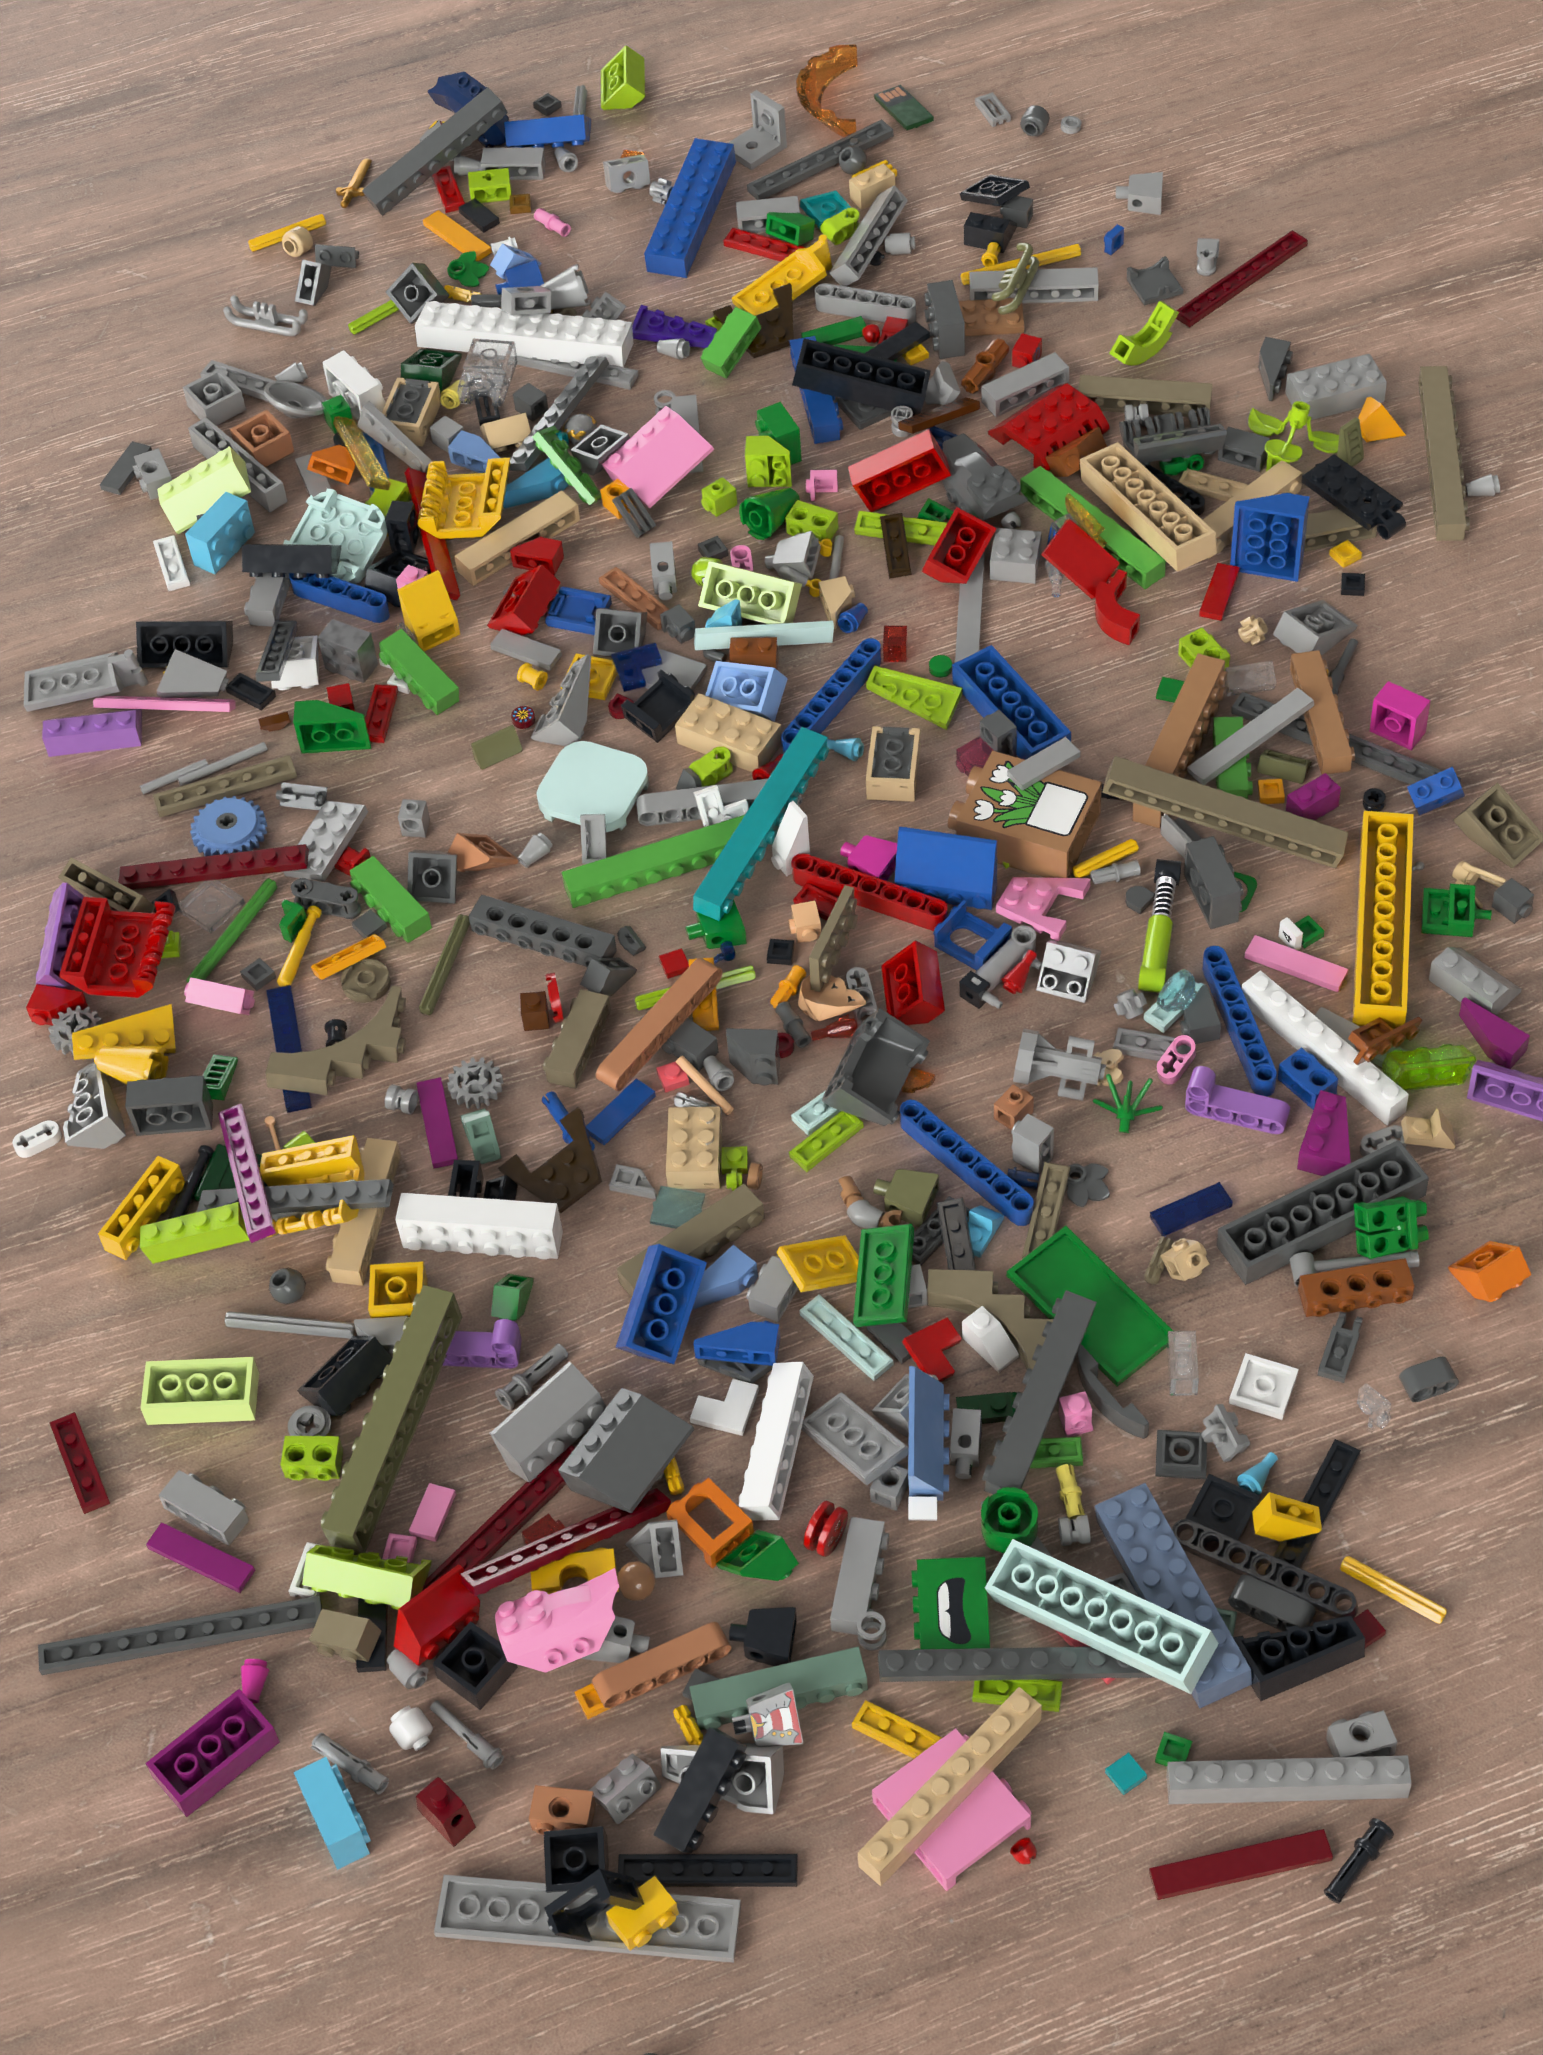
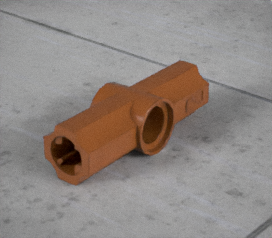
(985, 366)

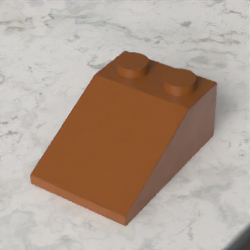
(754, 651)

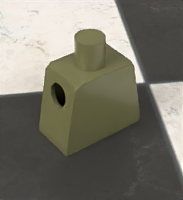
(911, 1193)

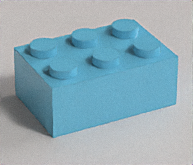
(220, 533)
(333, 1812)

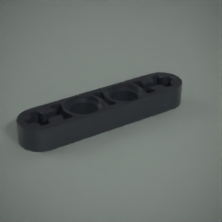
(1190, 498)

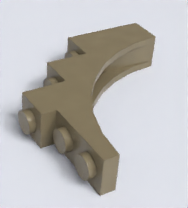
(318, 1069)
(971, 1289)

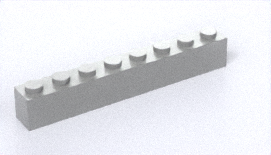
(1288, 1779)

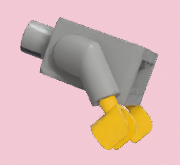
(797, 559)

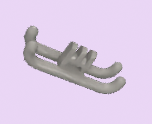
(265, 318)

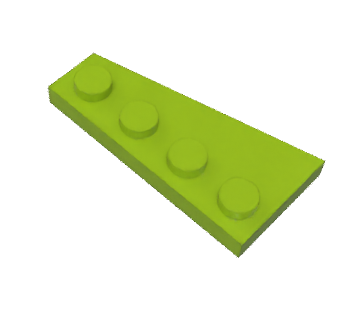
(918, 695)

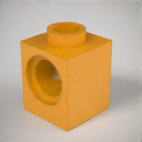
(611, 491)

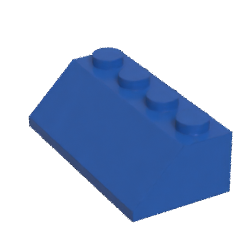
(548, 131)
(661, 1304)

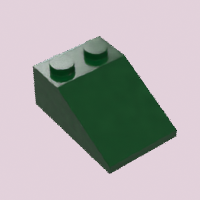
(431, 366)

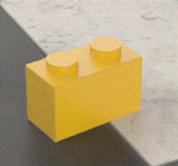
(638, 1925)

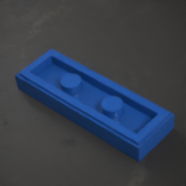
(620, 1111)

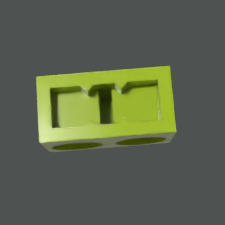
(808, 517)
(1201, 643)
(312, 1450)

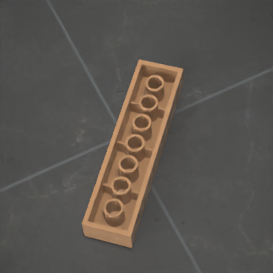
(1185, 726)

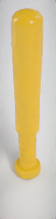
(297, 951)

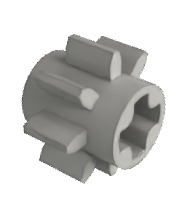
(660, 190)
(1130, 1003)

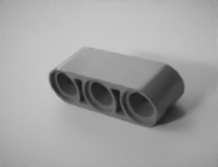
(1270, 1604)

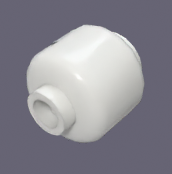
(410, 1728)

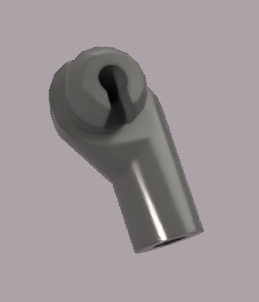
(714, 655)

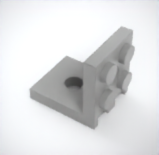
(766, 135)

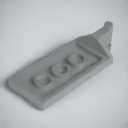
(81, 680)

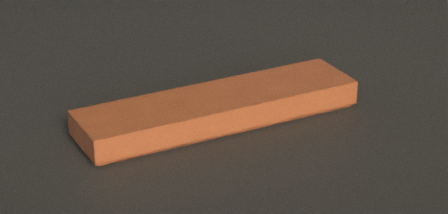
(633, 595)

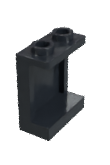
(659, 706)

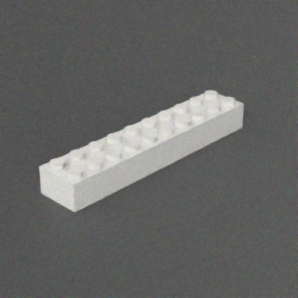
(534, 335)

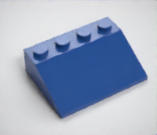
(1270, 535)
(947, 866)

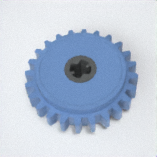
(228, 827)

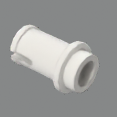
(510, 242)

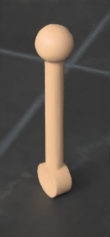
(270, 1122)

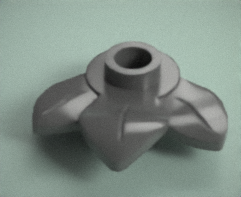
(1088, 1185)

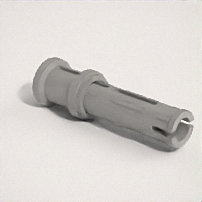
(522, 1383)

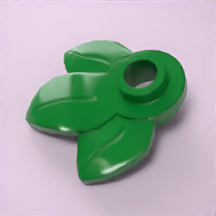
(469, 269)

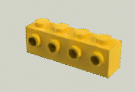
(141, 1207)

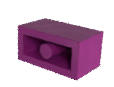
(1314, 798)

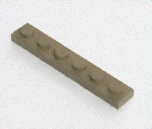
(224, 785)

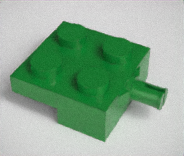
(1451, 911)

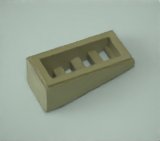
(1351, 446)

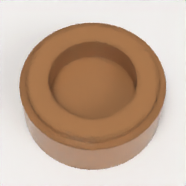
(755, 1176)

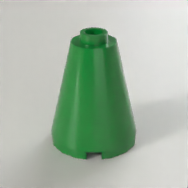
(767, 511)

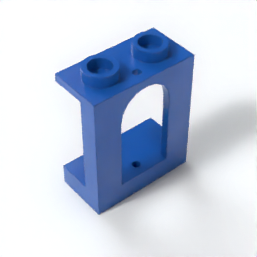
(961, 919)

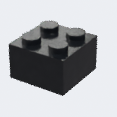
(474, 1665)

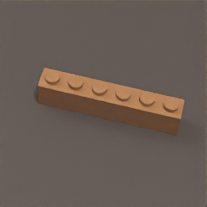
(1323, 719)

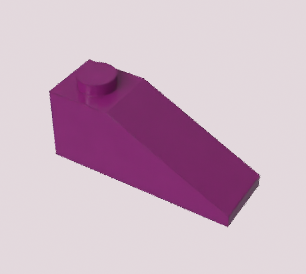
(1496, 1037)

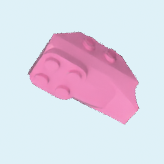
(557, 1627)

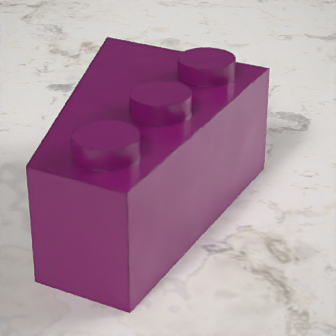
(1326, 1137)

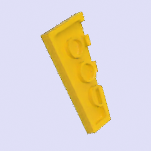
(142, 1029)

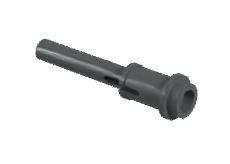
(1338, 673)

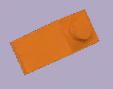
(333, 463)

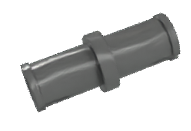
(793, 1024)

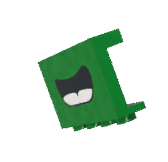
(951, 1603)

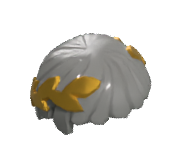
(579, 427)

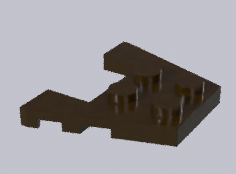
(776, 324)
(566, 1174)

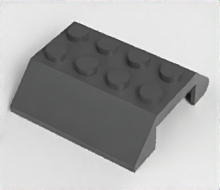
(1172, 442)

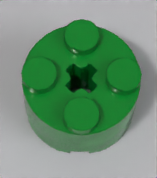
(1007, 1517)

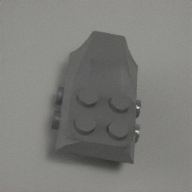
(978, 481)

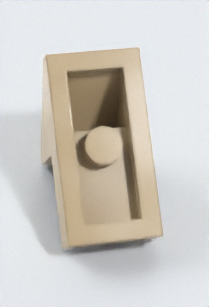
(1429, 1132)

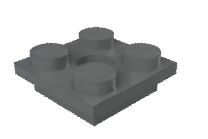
(1171, 1465)

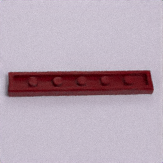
(1240, 1864)

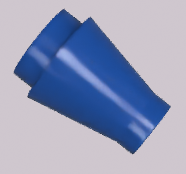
(852, 618)

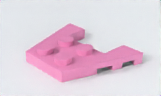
(1032, 897)

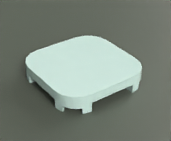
(343, 522)
(592, 781)

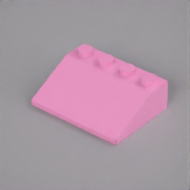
(658, 456)

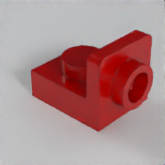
(351, 858)

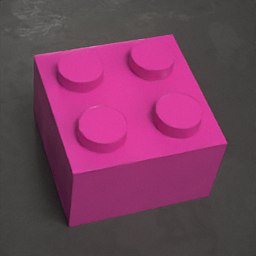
(1399, 715)

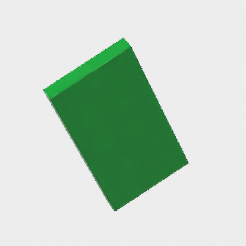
(883, 1275)

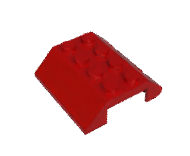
(1051, 422)
(116, 949)

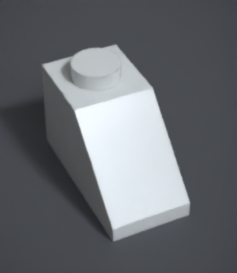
(989, 1339)

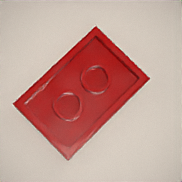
(1080, 558)

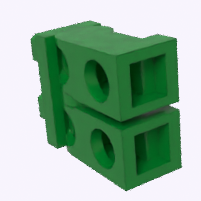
(1389, 1226)

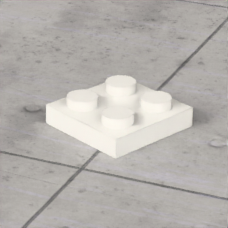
(1263, 1386)

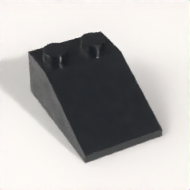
(383, 574)

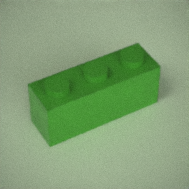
(730, 342)

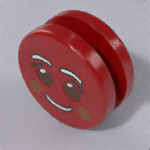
(825, 1528)

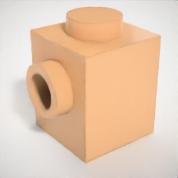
(805, 922)

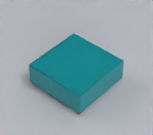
(1126, 1773)

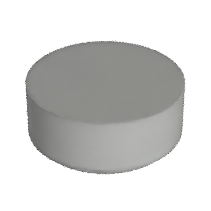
(1070, 124)

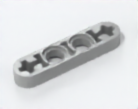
(864, 990)

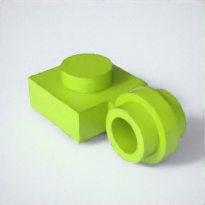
(734, 1164)

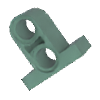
(481, 1135)

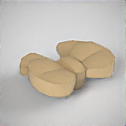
(1111, 1059)

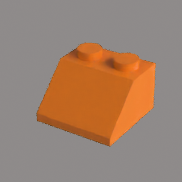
(1491, 1270)

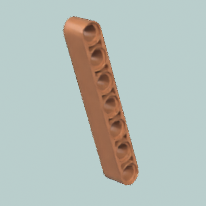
(658, 1024)

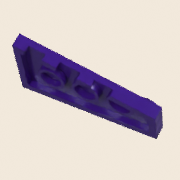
(658, 326)

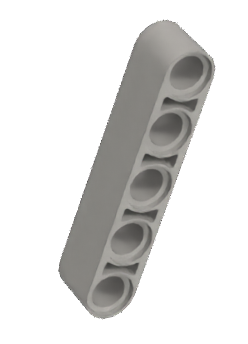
(864, 303)

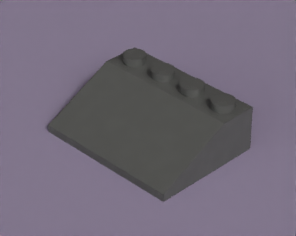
(625, 1451)

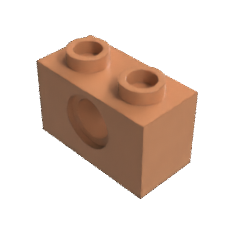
(550, 1800)

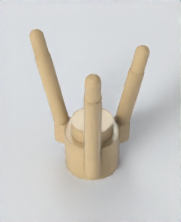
(1468, 874)

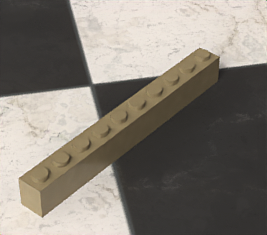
(1442, 453)
(1225, 812)

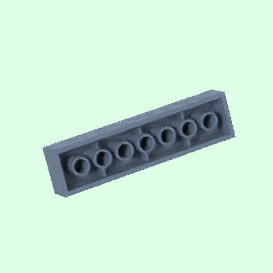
(1167, 1579)

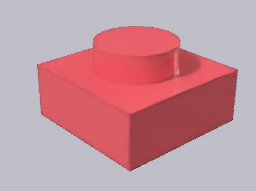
(672, 1076)

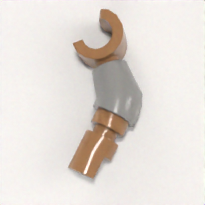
(861, 1211)

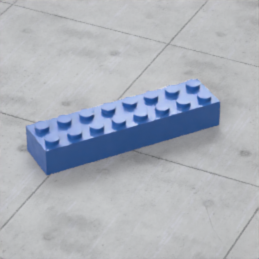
(690, 208)

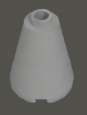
(568, 289)

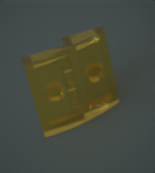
(1085, 519)

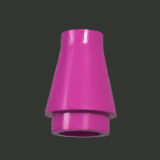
(253, 1678)

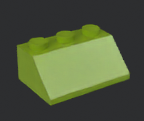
(623, 80)

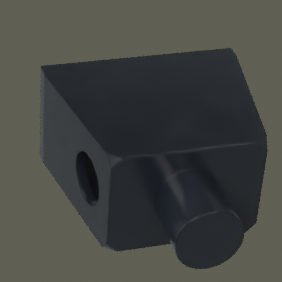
(767, 1635)

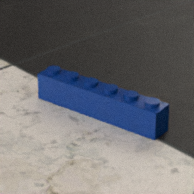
(819, 407)

